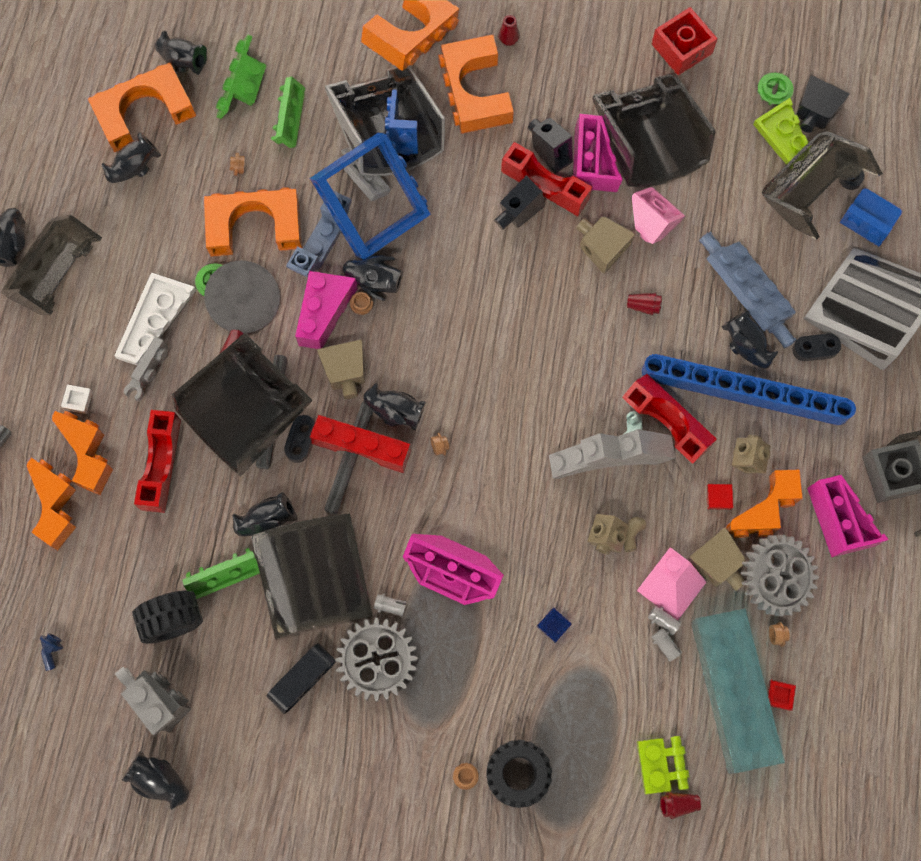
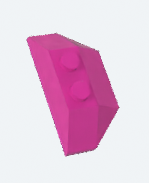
(452, 568)

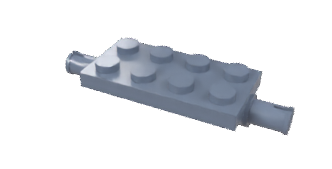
(751, 287)

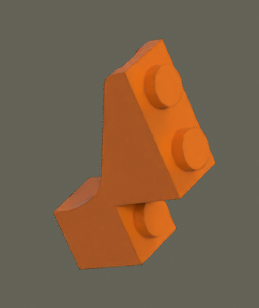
(85, 439)
(54, 493)
(765, 517)

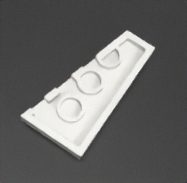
(154, 313)

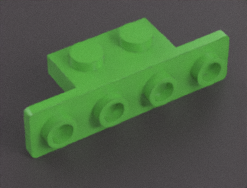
(243, 80)

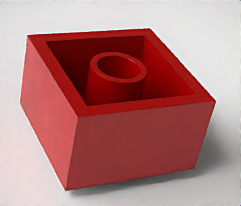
(684, 41)

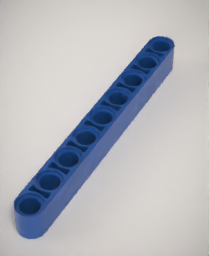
(758, 386)

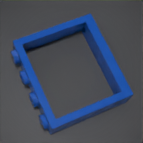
(407, 183)

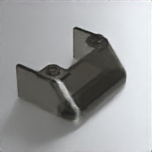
(812, 172)
(48, 262)

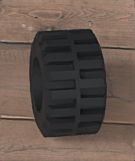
(167, 616)
(541, 780)

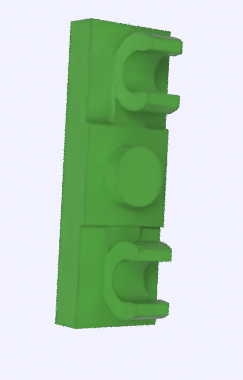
(289, 113)
(222, 574)

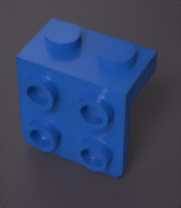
(401, 132)
(871, 216)

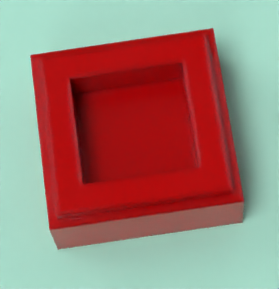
(719, 497)
(781, 695)

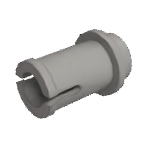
(389, 605)
(664, 620)
(666, 644)

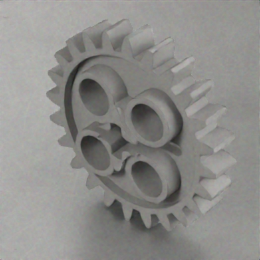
(779, 575)
(382, 682)

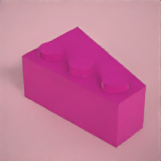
(593, 155)
(322, 305)
(842, 518)

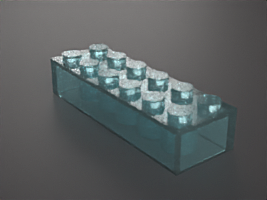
(737, 691)

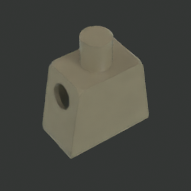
(604, 241)
(344, 366)
(719, 560)

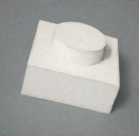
(76, 399)

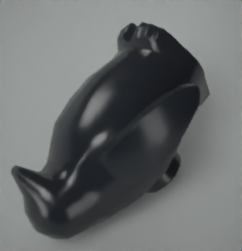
(181, 53)
(131, 160)
(11, 236)
(374, 275)
(749, 340)
(394, 406)
(265, 516)
(156, 780)

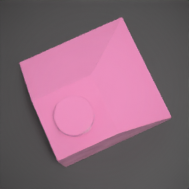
(654, 215)
(672, 584)

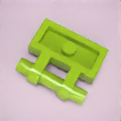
(655, 768)

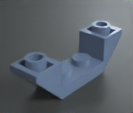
(320, 241)

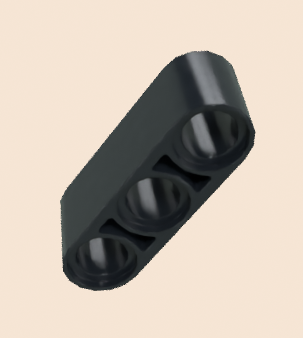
(301, 678)

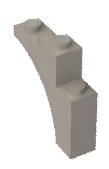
(612, 451)

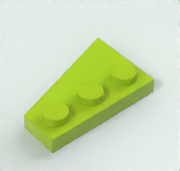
(782, 131)

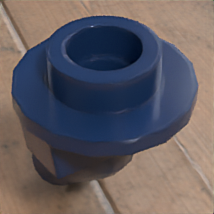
(49, 644)

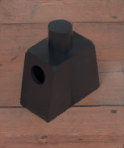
(819, 104)
(552, 143)
(520, 204)

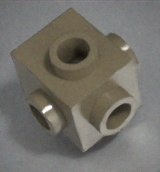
(751, 454)
(608, 534)

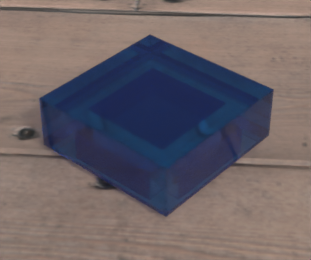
(554, 625)

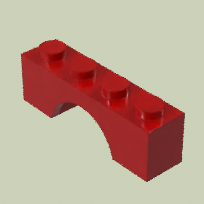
(566, 192)
(689, 434)
(162, 443)
(374, 446)

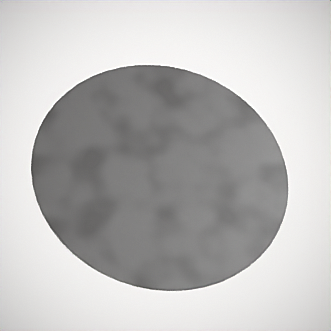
(242, 296)

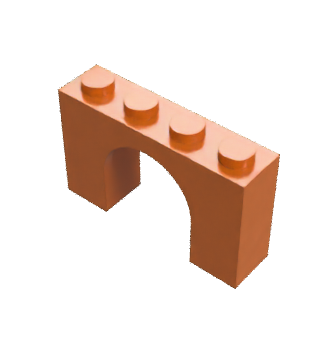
(405, 47)
(158, 83)
(473, 112)
(224, 210)

